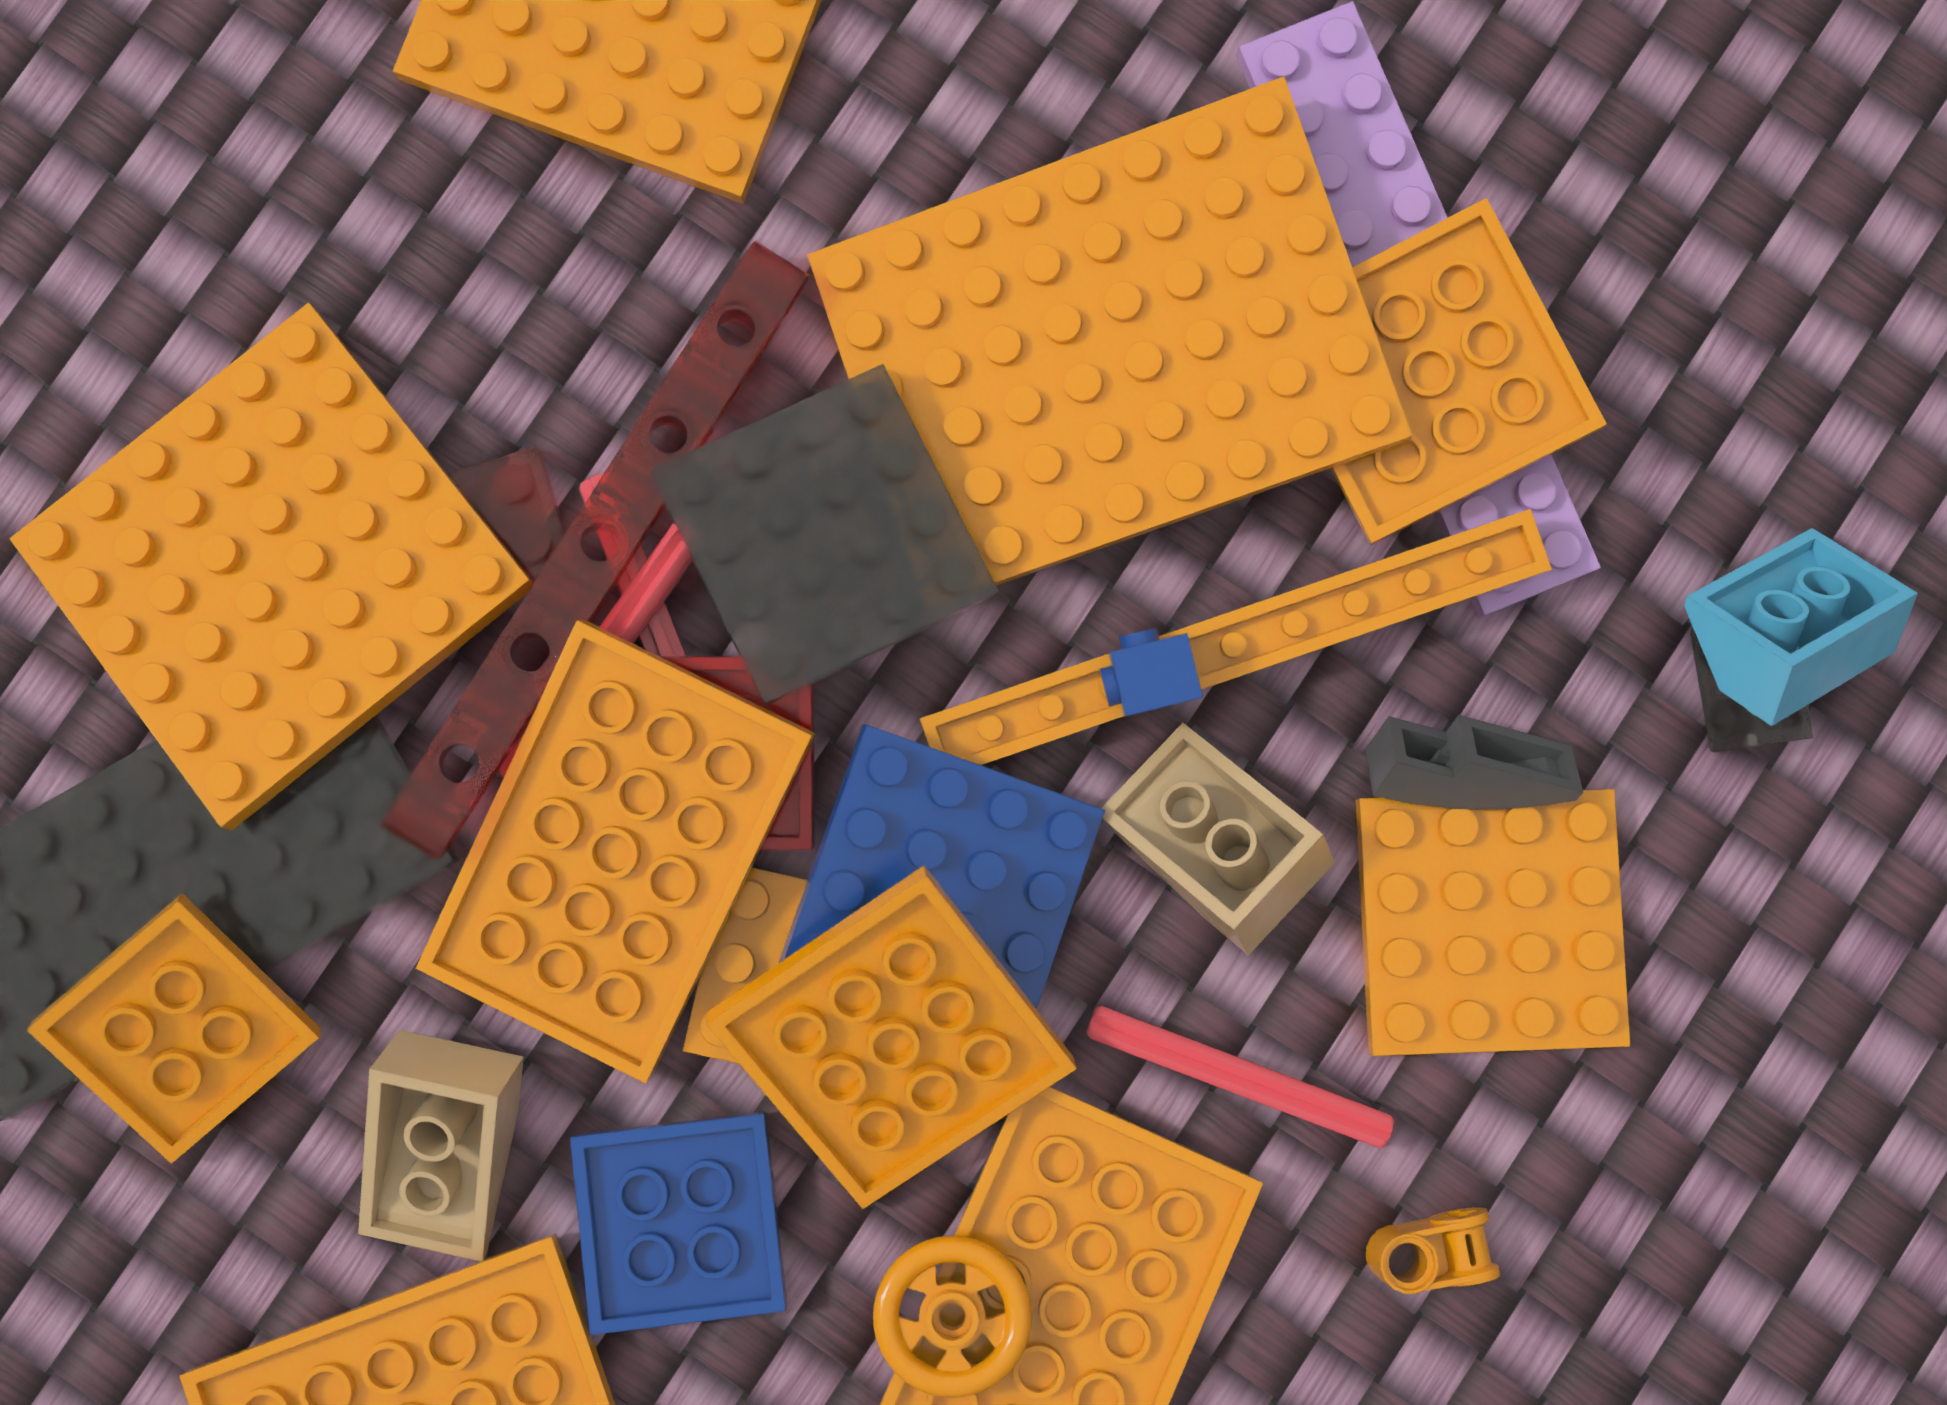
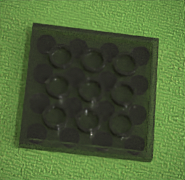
(823, 534)

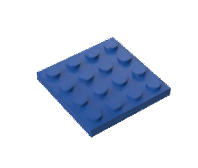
(989, 839)

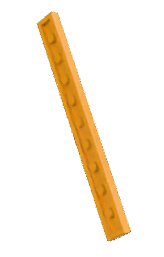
(1255, 636)

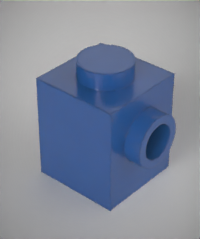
(1150, 673)

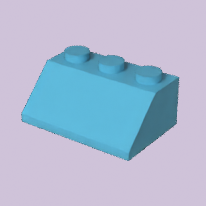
(1797, 624)

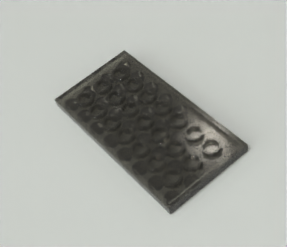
(137, 836)

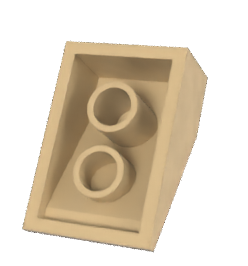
(1218, 837)
(437, 1143)

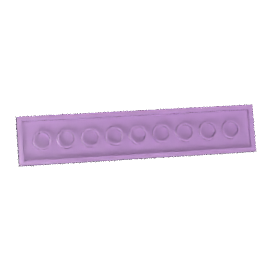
(1379, 200)

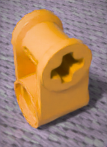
(1446, 1247)

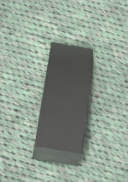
(1470, 766)

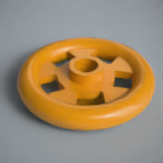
(1005, 1331)

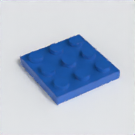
(678, 1223)

